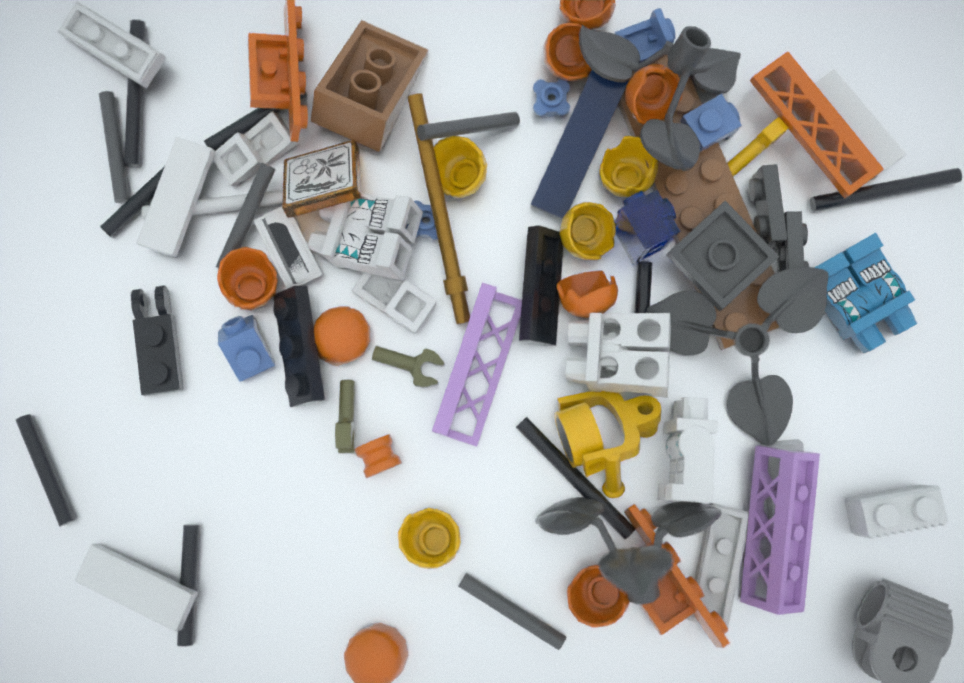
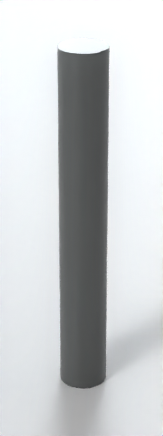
(467, 126)
(114, 147)
(248, 210)
(512, 611)

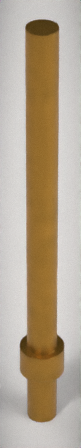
(454, 284)

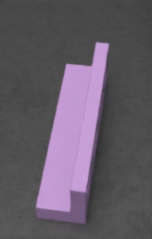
(464, 361)
(787, 530)

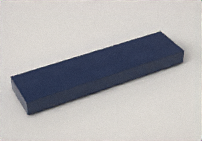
(578, 145)

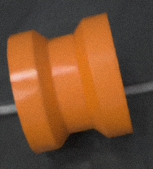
(377, 456)

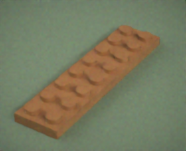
(695, 197)

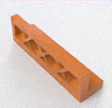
(822, 122)

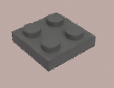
(722, 256)

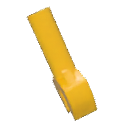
(758, 145)

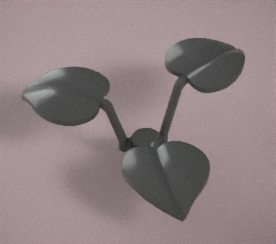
(690, 55)
(791, 298)
(634, 569)

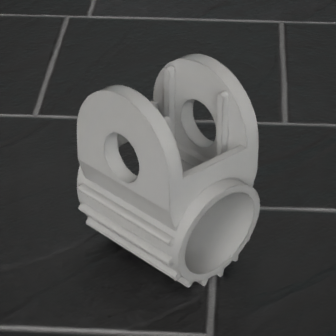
(901, 634)

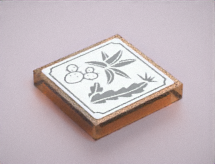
(321, 179)

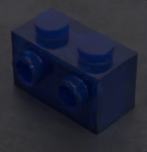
(645, 225)

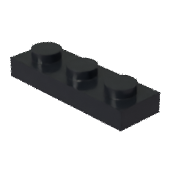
(540, 290)
(298, 346)

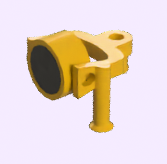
(583, 440)

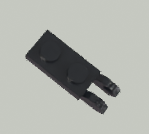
(156, 344)

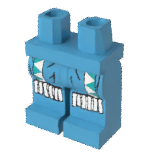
(865, 291)

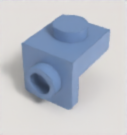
(650, 34)
(713, 121)
(244, 347)

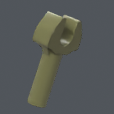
(409, 363)
(345, 429)

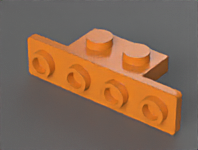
(275, 70)
(678, 595)

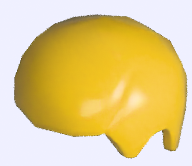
(460, 166)
(625, 168)
(588, 231)
(429, 538)

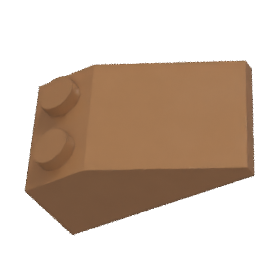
(367, 85)

